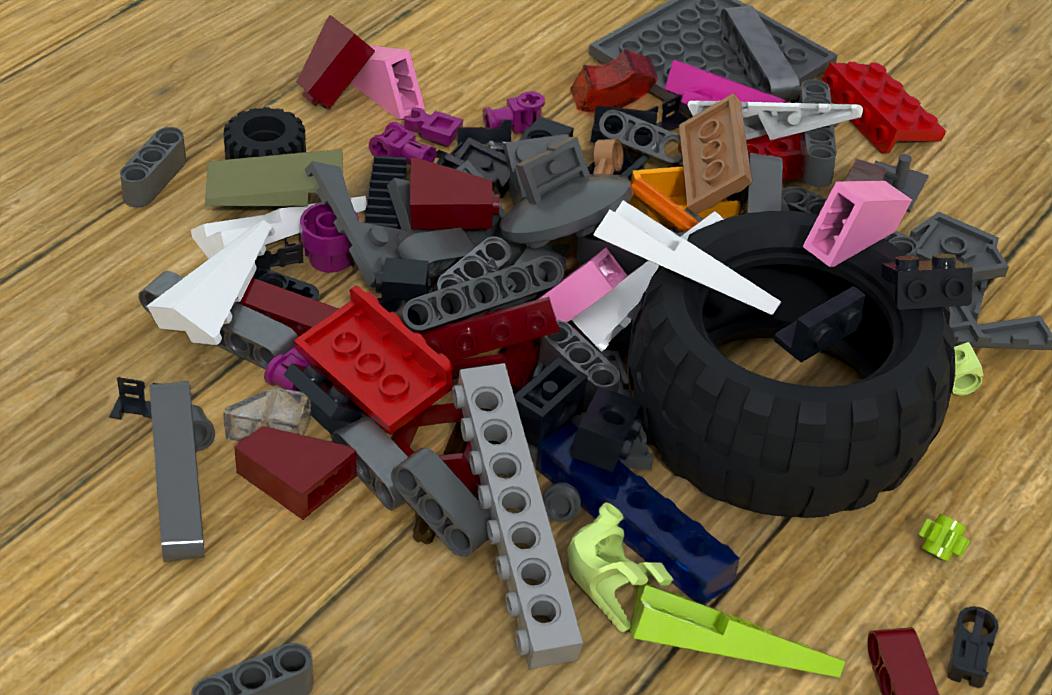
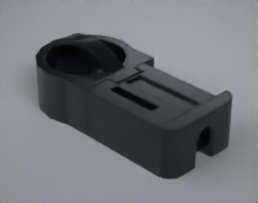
(970, 650)

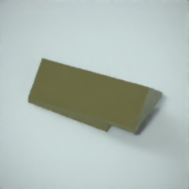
(266, 179)

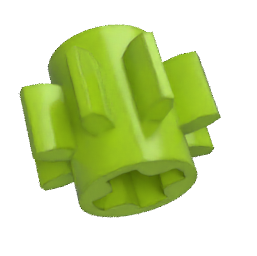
(944, 537)

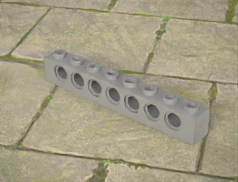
(540, 642)

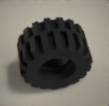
(263, 134)

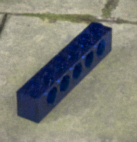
(650, 521)

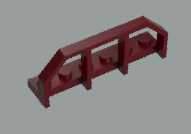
(520, 365)

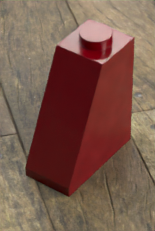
(333, 63)
(449, 198)
(295, 467)

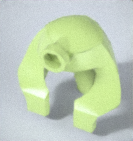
(601, 567)

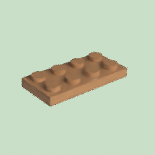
(715, 154)

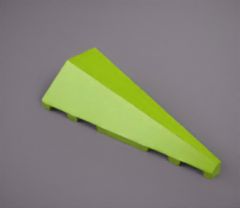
(691, 625)

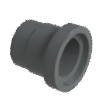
(203, 429)

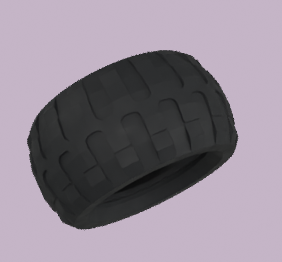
(775, 441)

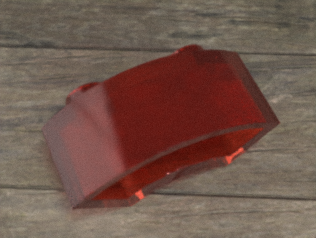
(614, 83)

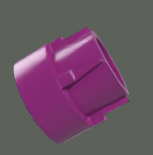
(322, 241)

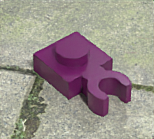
(435, 127)

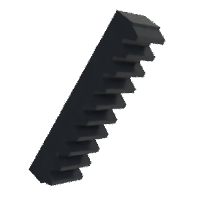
(380, 206)

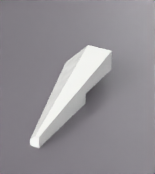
(786, 118)
(285, 221)
(650, 240)
(207, 294)
(616, 309)

